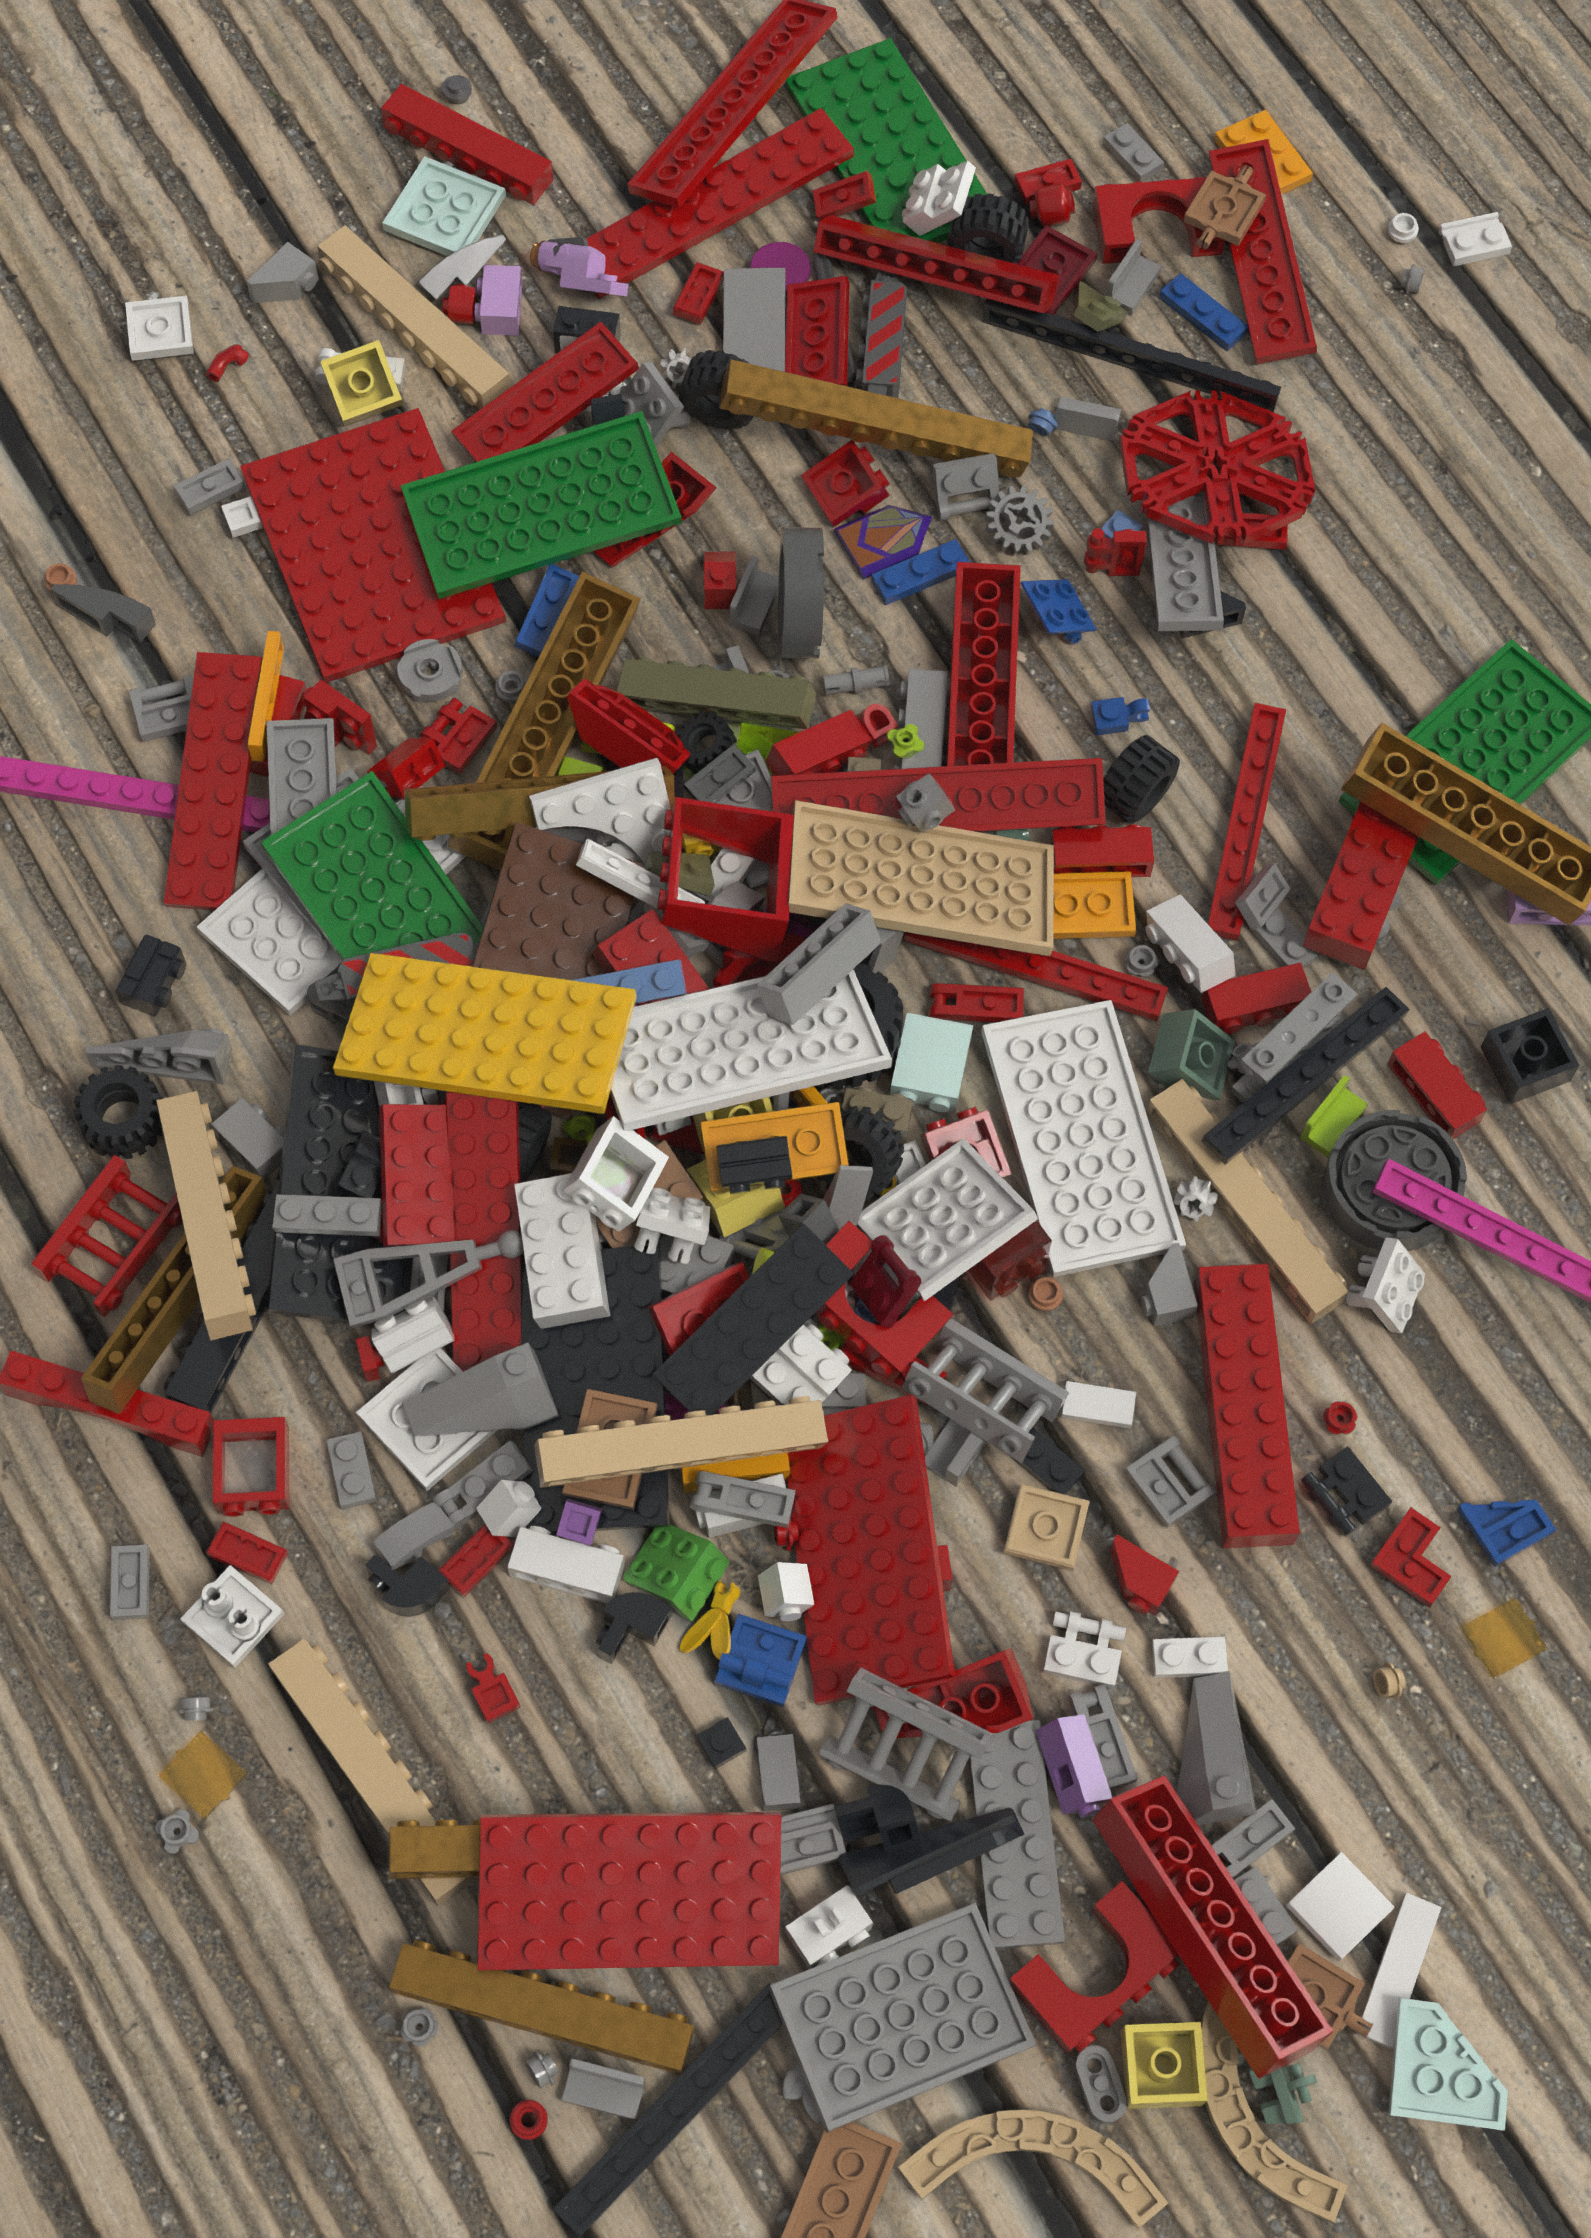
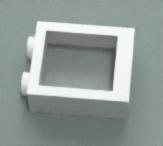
(615, 1174)

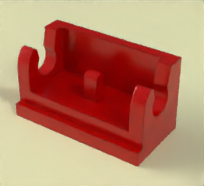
(408, 766)

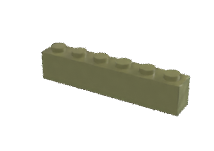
(729, 693)

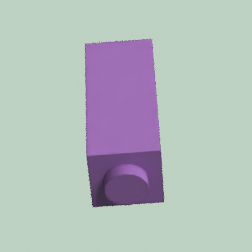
(1074, 1765)

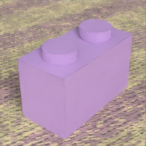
(500, 300)

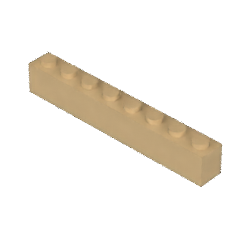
(412, 318)
(1250, 1205)
(204, 1215)
(680, 1442)
(356, 1748)

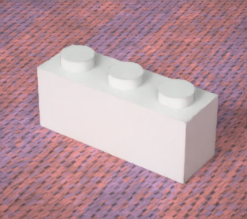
(1190, 943)
(566, 1564)

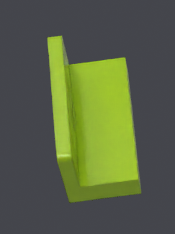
(1333, 1117)

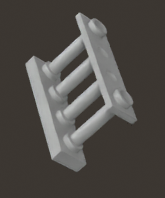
(1294, 1035)
(1000, 1370)
(934, 1724)

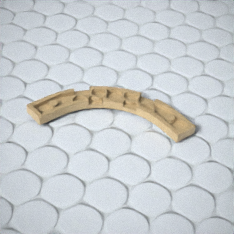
(1042, 2134)
(1246, 2141)

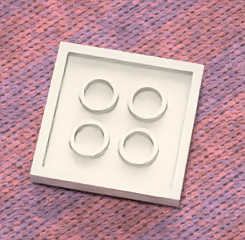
(423, 1456)

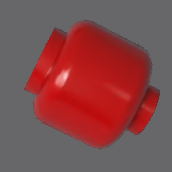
(1053, 205)

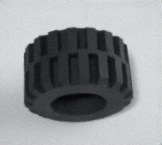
(990, 228)
(702, 390)
(1139, 778)
(108, 1090)
(533, 1135)
(879, 1140)

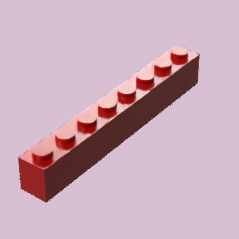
(936, 263)

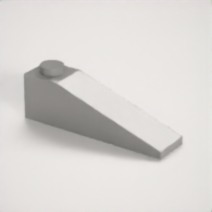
(179, 1055)
(491, 1396)
(1214, 1763)

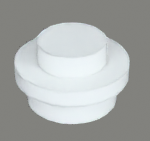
(1403, 228)

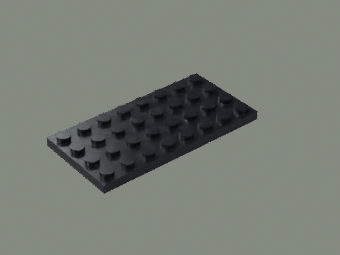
(319, 1133)
(605, 1356)

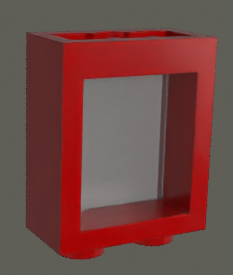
(251, 1466)

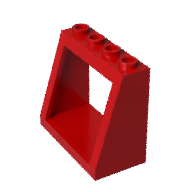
(744, 830)

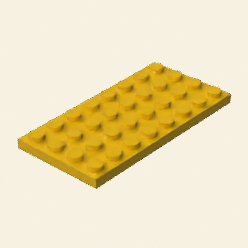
(486, 1033)

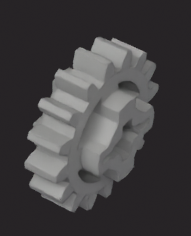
(1007, 513)

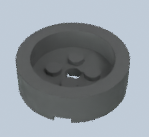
(800, 592)
(1356, 1166)

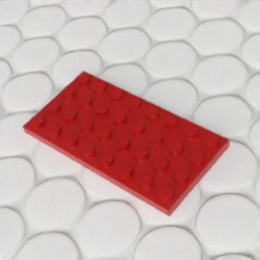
(870, 1552)
(628, 1890)

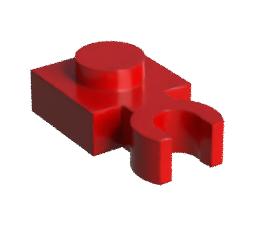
(493, 1693)

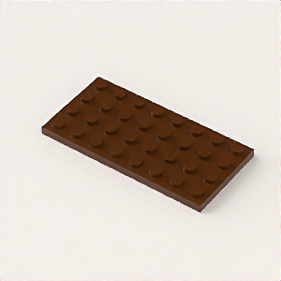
(549, 913)

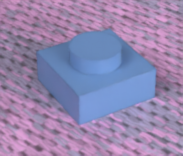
(1120, 522)

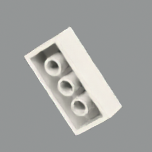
(560, 1254)

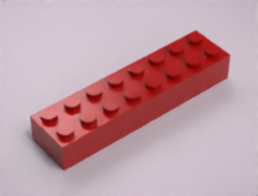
(983, 664)
(1246, 1406)
(1212, 1926)

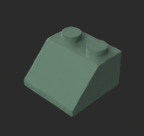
(1193, 1051)

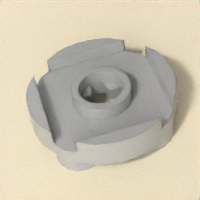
(435, 686)

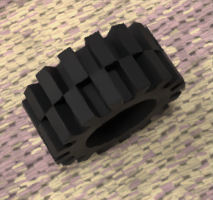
(697, 730)

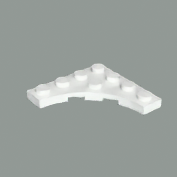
(621, 802)

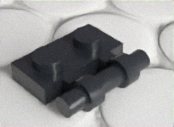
(1354, 1486)

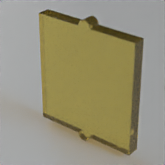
(1504, 1638)
(203, 1774)

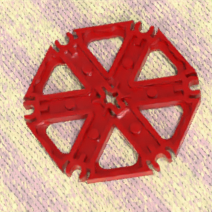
(1237, 464)

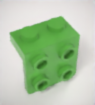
(677, 1569)

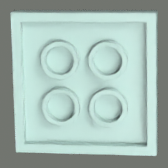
(443, 208)

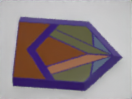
(883, 538)

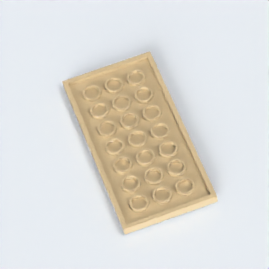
(926, 882)

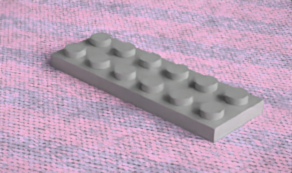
(1185, 572)
(1021, 1874)

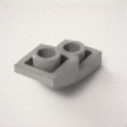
(409, 1536)

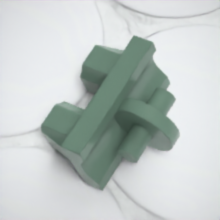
(1286, 2107)

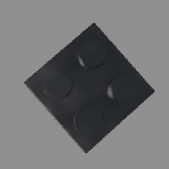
(1529, 1055)

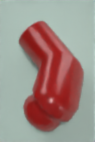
(224, 358)

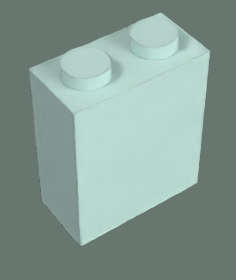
(931, 1061)

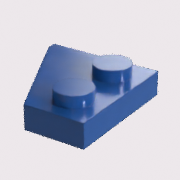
(1506, 1527)

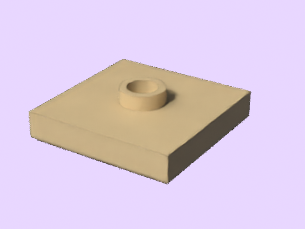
(1046, 1527)

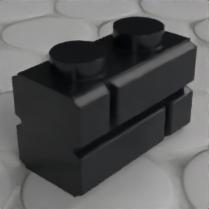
(151, 975)
(753, 1164)

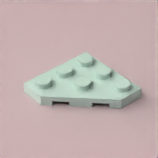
(1440, 2072)

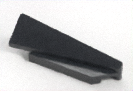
(938, 1852)

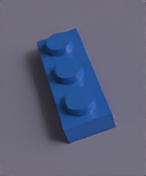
(1203, 312)
(918, 572)
(545, 609)

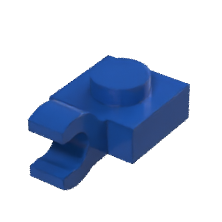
(1113, 715)

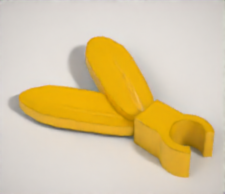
(714, 1623)

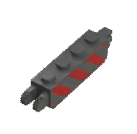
(883, 335)
(344, 985)

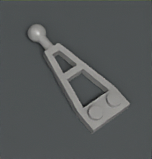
(361, 1287)

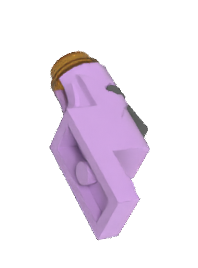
(577, 264)

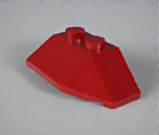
(623, 728)

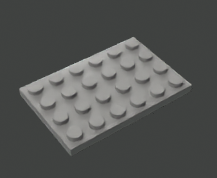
(901, 2017)

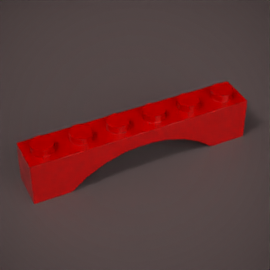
(149, 1414)

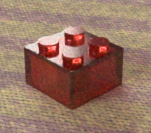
(1013, 1262)

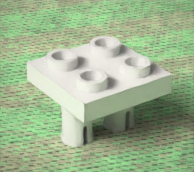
(678, 1217)
(1391, 1286)
(232, 1616)

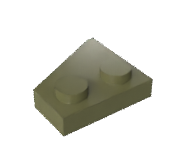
(1096, 309)
(694, 871)

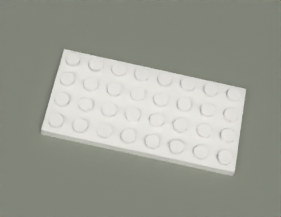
(273, 941)
(727, 1051)
(1082, 1137)

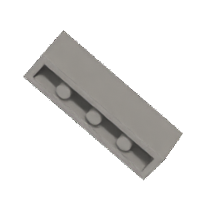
(926, 709)
(819, 963)

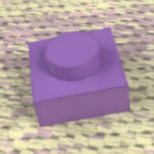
(579, 1522)

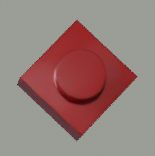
(369, 1358)

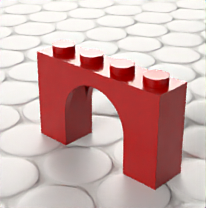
(1120, 203)
(884, 1347)
(1075, 2017)

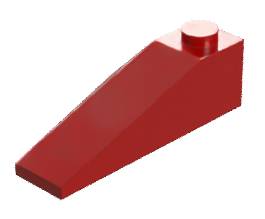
(690, 493)
(984, 1693)

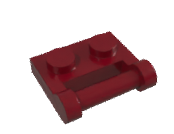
(878, 1288)

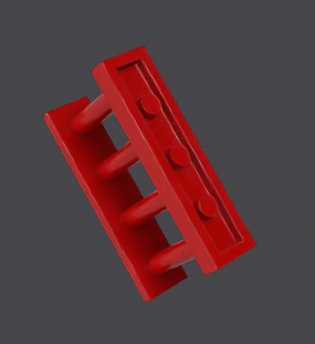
(75, 1234)

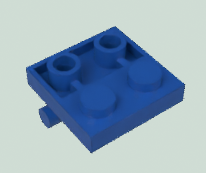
(761, 1660)

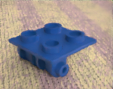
(1059, 608)

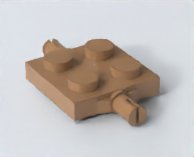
(1225, 207)
(1331, 1990)

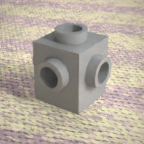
(924, 803)

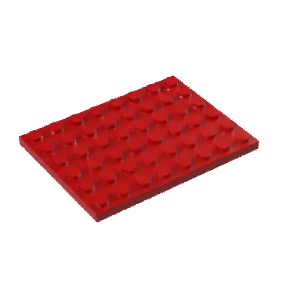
(353, 548)

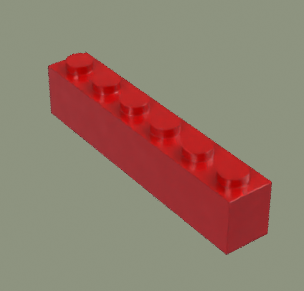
(467, 144)

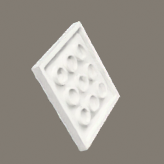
(948, 1216)

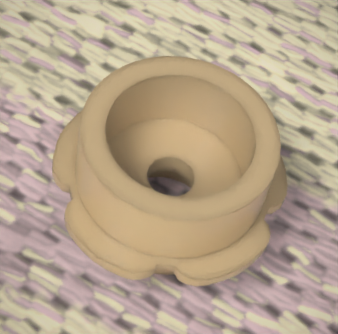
(1389, 1681)

